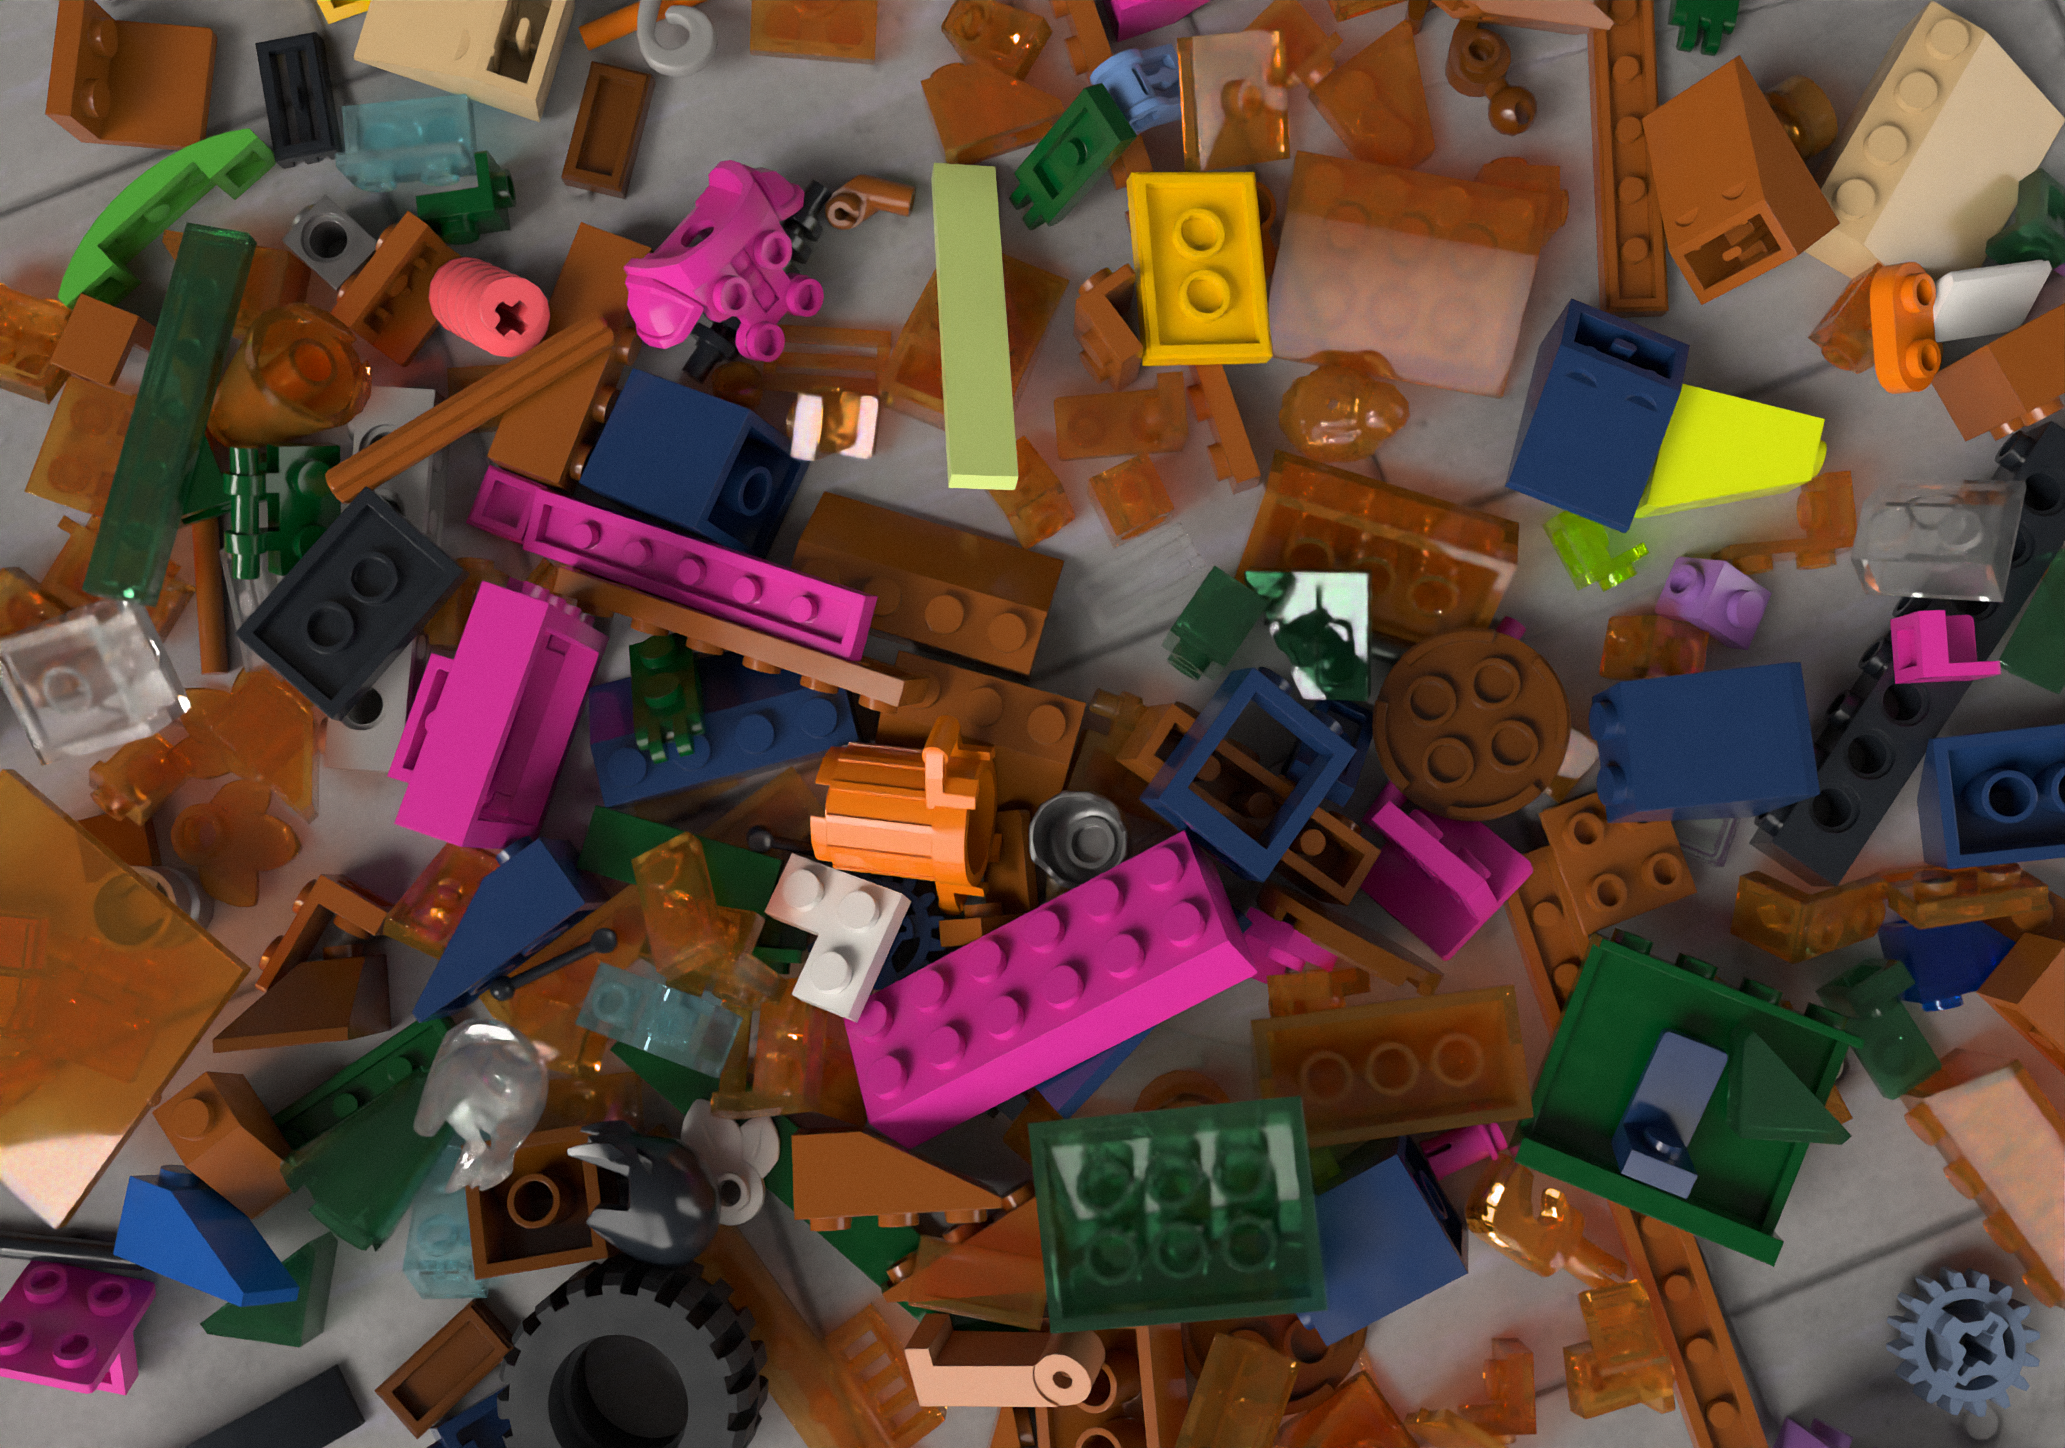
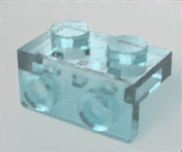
(408, 142)

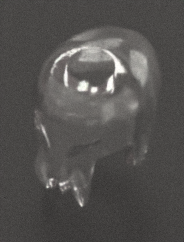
(489, 1081)

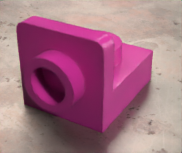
(1279, 946)

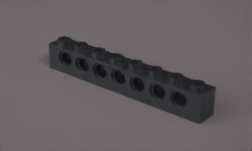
(1895, 746)

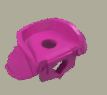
(731, 270)

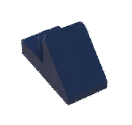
(1357, 732)

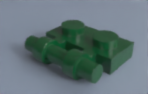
(297, 504)

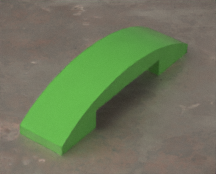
(153, 204)

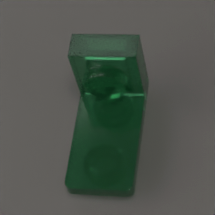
(1894, 1047)

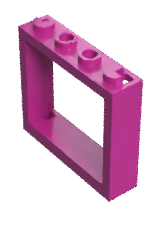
(504, 719)

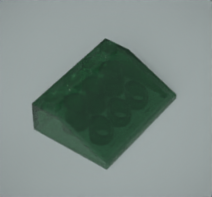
(1179, 1215)

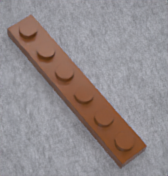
(878, 683)

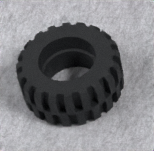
(666, 1308)

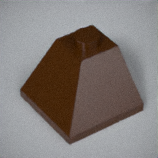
(316, 1004)

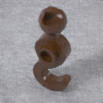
(1478, 68)

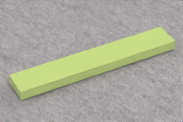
(973, 329)

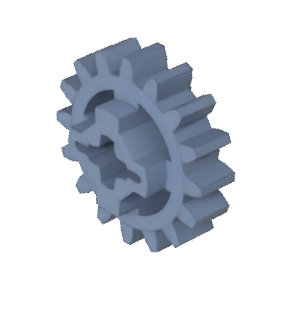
(1992, 1345)

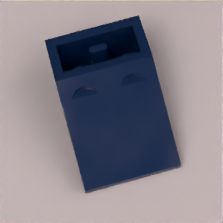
(1596, 414)

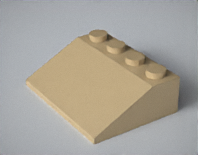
(1933, 151)

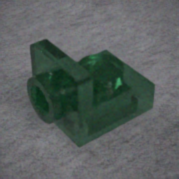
(2038, 224)

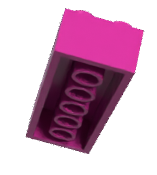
(1047, 991)

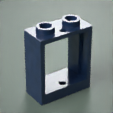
(1209, 829)

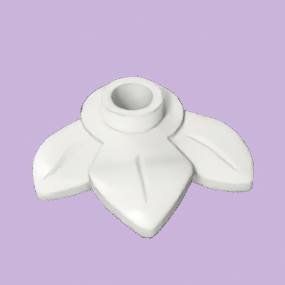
(734, 1154)

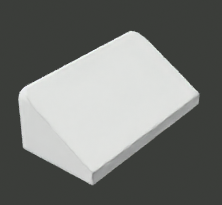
(1986, 299)

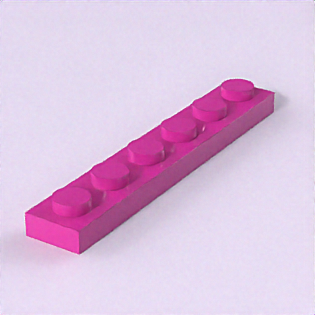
(701, 574)

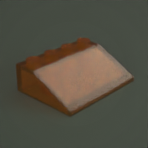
(1402, 273)

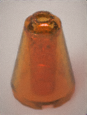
(290, 379)

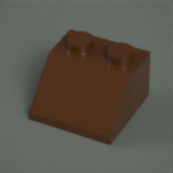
(540, 1209)

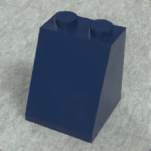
(695, 464)
(1704, 744)
(1384, 1236)

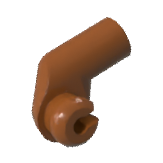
(866, 196)

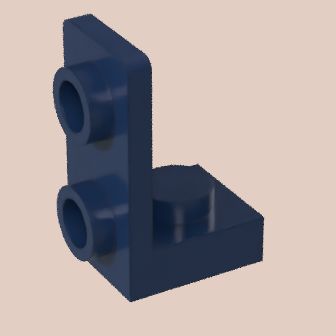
(1666, 1111)

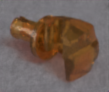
(1503, 1218)

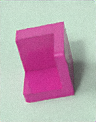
(1937, 649)

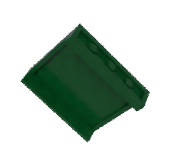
(1597, 1059)

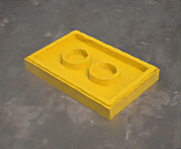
(1199, 268)

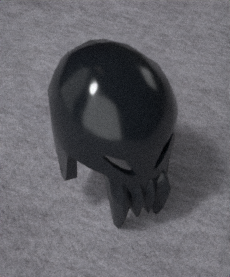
(665, 1194)

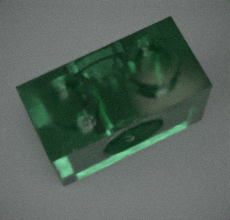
(1212, 626)

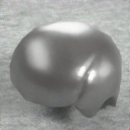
(1079, 837)

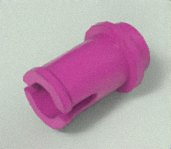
(1462, 1148)

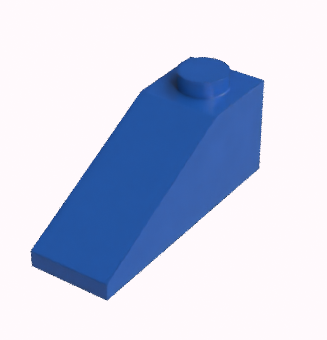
(199, 1239)

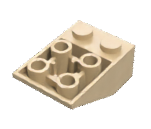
(480, 48)

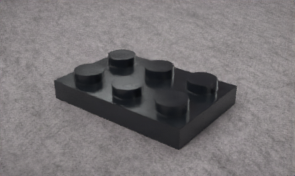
(352, 604)

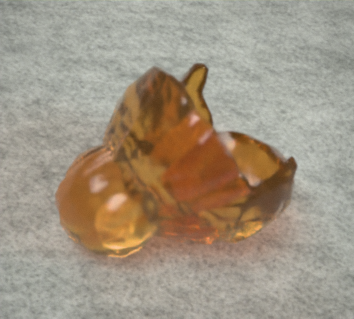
(1352, 430)

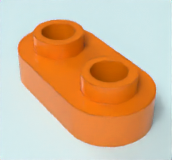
(1904, 327)

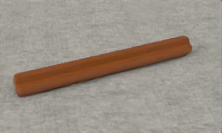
(471, 407)

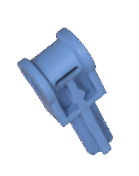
(1143, 85)

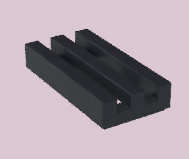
(309, 148)

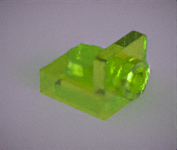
(1583, 552)

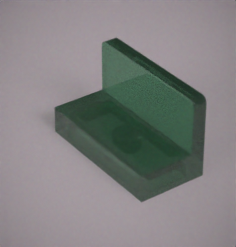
(2038, 641)

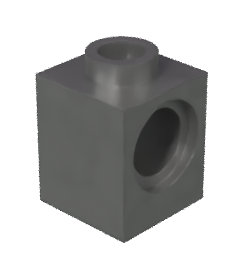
(317, 229)

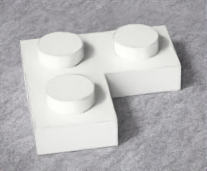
(853, 928)

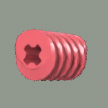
(489, 306)

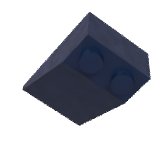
(509, 920)

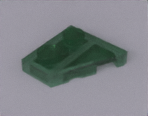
(1321, 626)

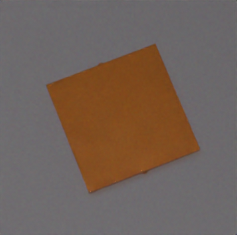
(96, 1000)

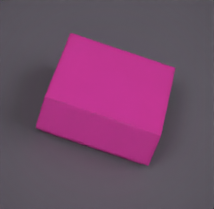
(503, 505)

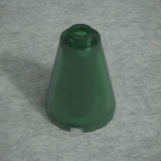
(368, 1165)

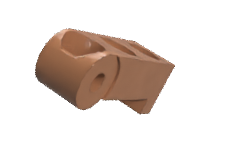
(1001, 1366)

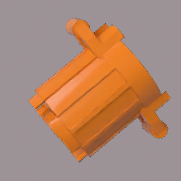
(912, 812)

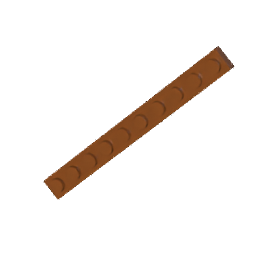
(1210, 394)
(1660, 1255)

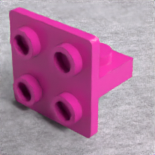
(1441, 876)
(72, 1328)

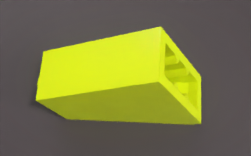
(1730, 452)

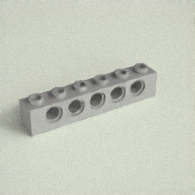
(421, 499)

